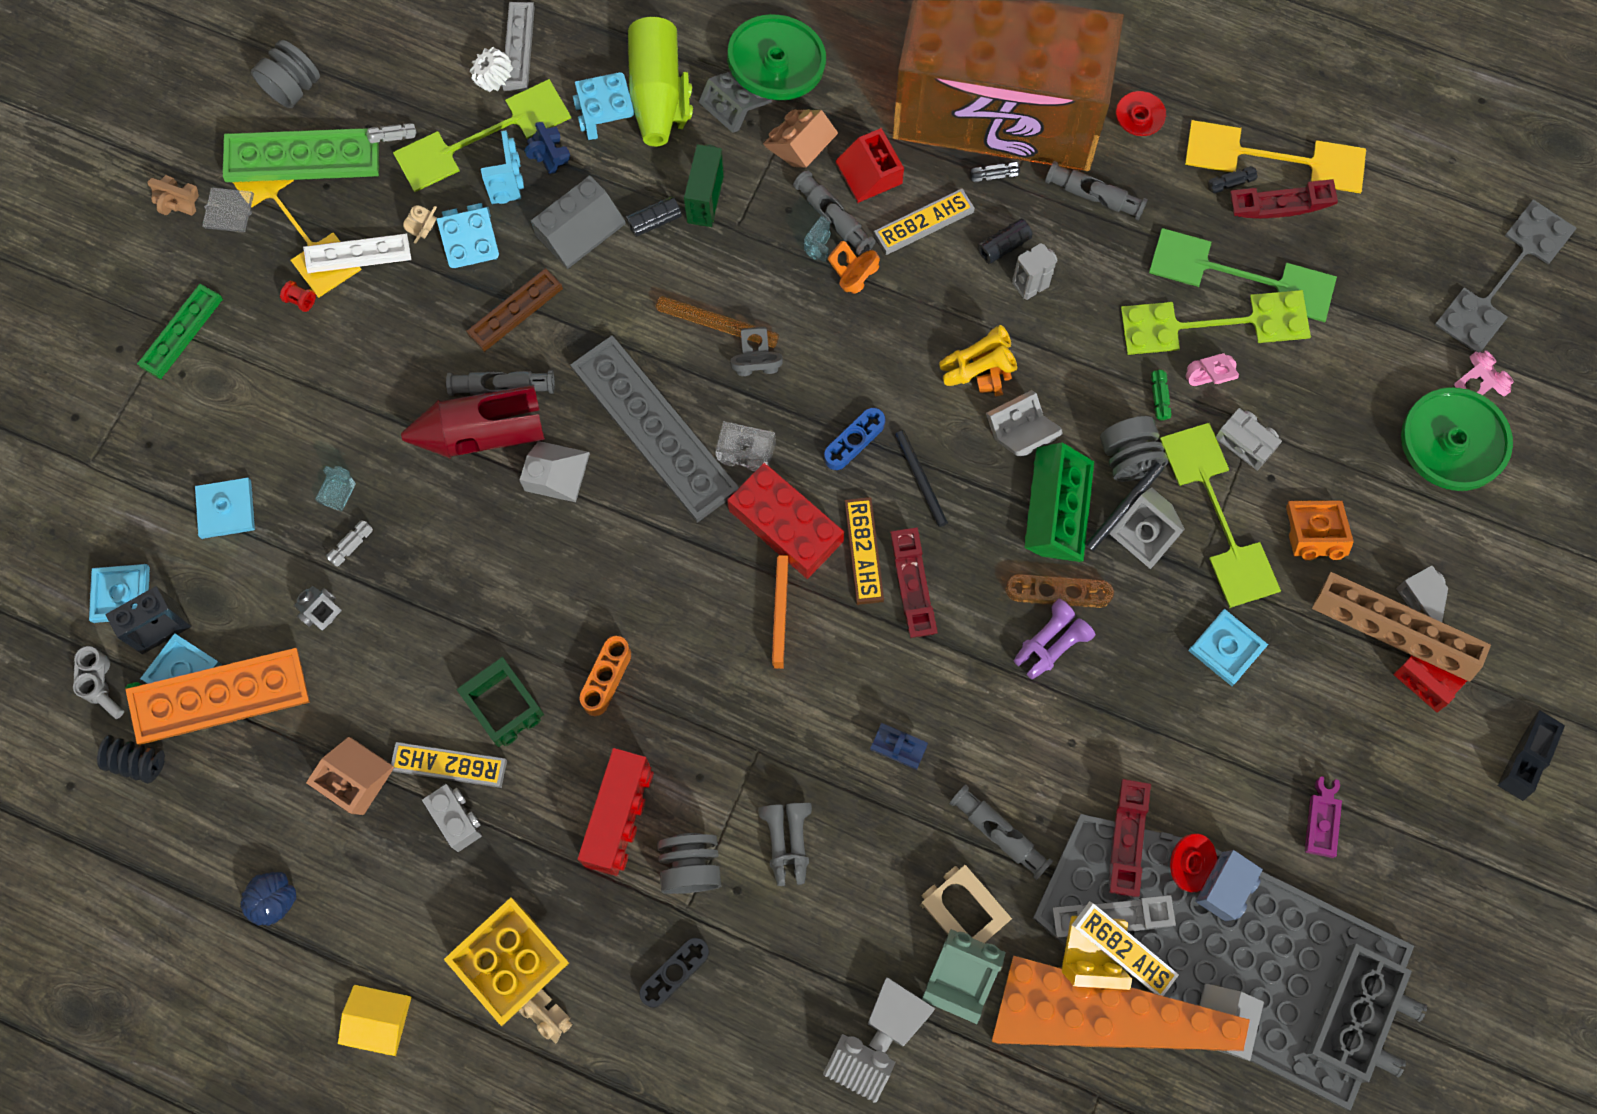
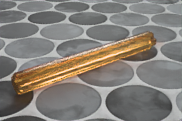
(711, 320)

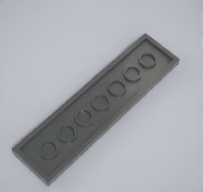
(655, 428)

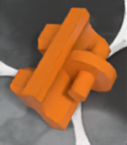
(991, 382)

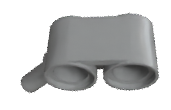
(87, 675)

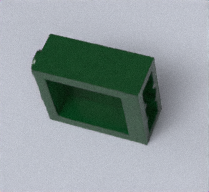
(704, 185)
(484, 681)

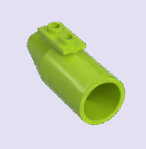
(654, 79)

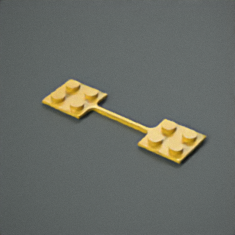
(1219, 147)
(319, 281)

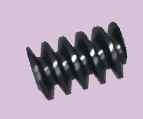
(130, 760)

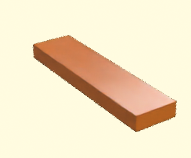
(780, 612)

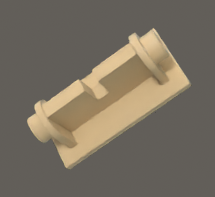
(419, 221)
(550, 1022)

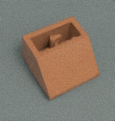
(801, 137)
(350, 776)

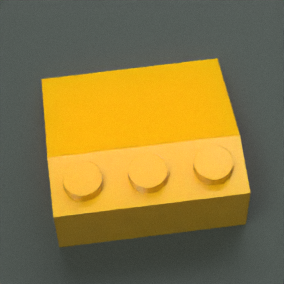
(506, 961)

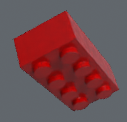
(785, 520)
(615, 812)

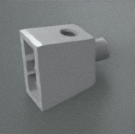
(896, 1016)

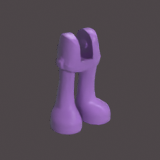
(1061, 616)

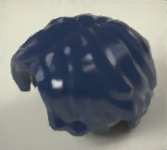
(267, 898)

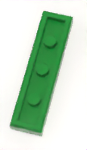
(180, 331)

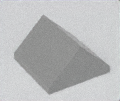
(1236, 1004)

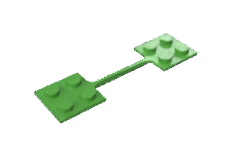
(1186, 257)

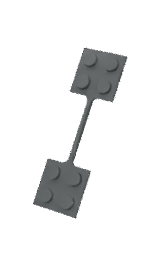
(1473, 318)

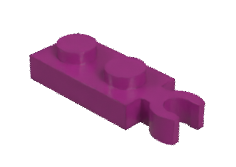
(1323, 820)

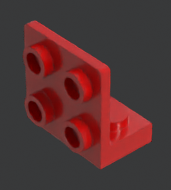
(1429, 682)

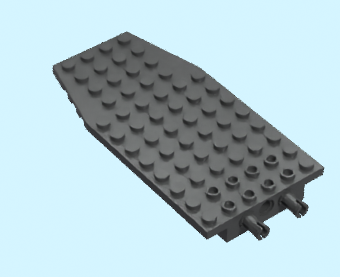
(1319, 971)

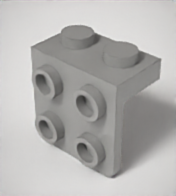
(1021, 425)

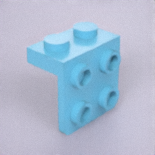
(602, 101)
(504, 180)
(468, 236)

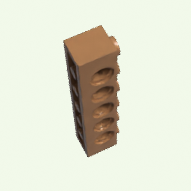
(1401, 627)

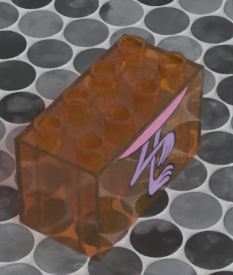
(1007, 78)

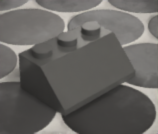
(577, 222)

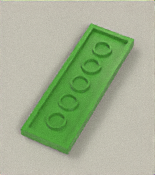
(299, 155)

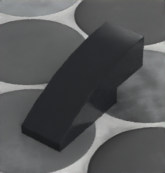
(1531, 756)

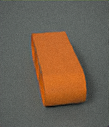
(605, 662)

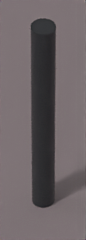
(921, 478)
(1124, 506)

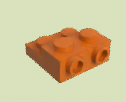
(1319, 529)

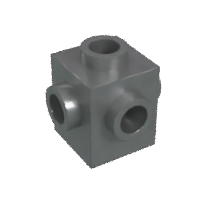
(316, 607)

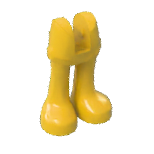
(962, 370)

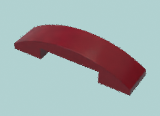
(1285, 202)
(913, 583)
(1128, 838)

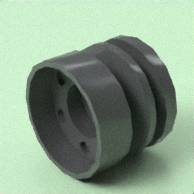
(285, 73)
(1133, 448)
(689, 866)

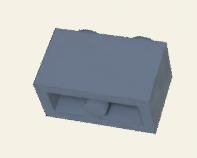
(1229, 886)

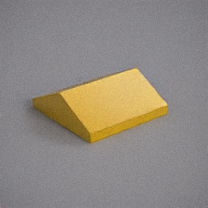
(373, 1020)

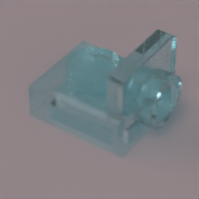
(816, 239)
(336, 488)

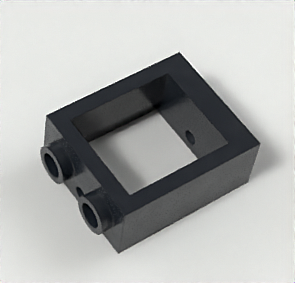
(138, 625)

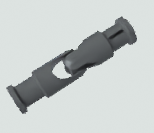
(1108, 195)
(845, 224)
(475, 382)
(1005, 836)

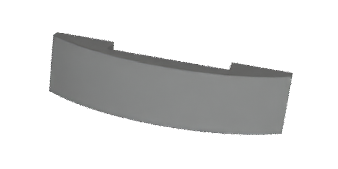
(1140, 914)

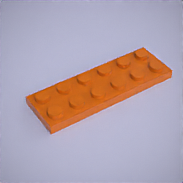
(217, 696)

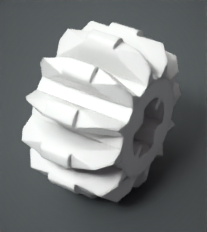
(491, 69)

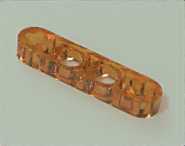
(1059, 586)

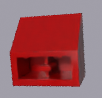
(870, 166)

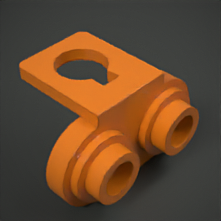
(857, 269)

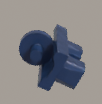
(542, 148)
(899, 746)

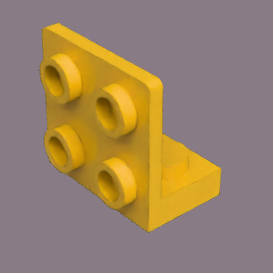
(1089, 966)

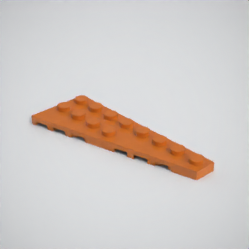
(1048, 1010)

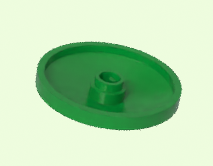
(776, 57)
(1457, 439)

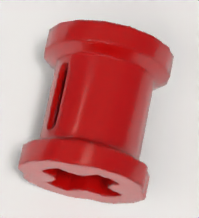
(294, 294)

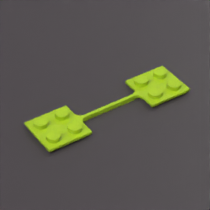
(433, 160)
(1274, 315)
(1241, 571)

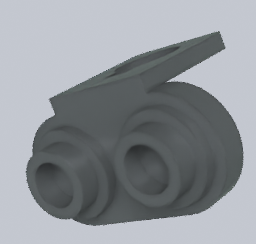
(756, 359)

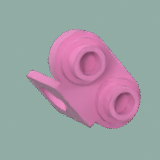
(1484, 367)
(1215, 368)

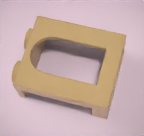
(964, 877)

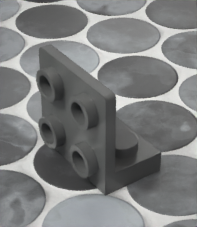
(729, 100)

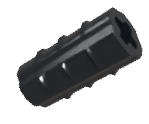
(653, 216)
(1005, 241)

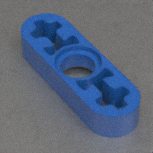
(836, 446)

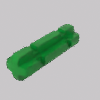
(1161, 395)

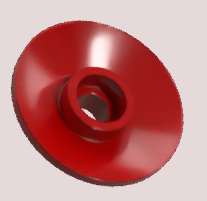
(1141, 105)
(1192, 862)

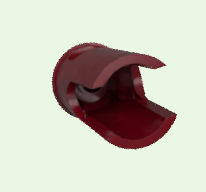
(472, 424)

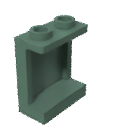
(963, 975)

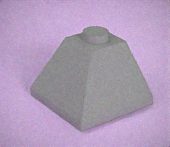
(554, 471)
(1148, 527)

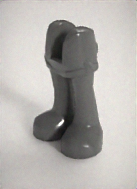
(774, 816)

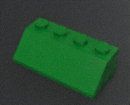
(1059, 503)

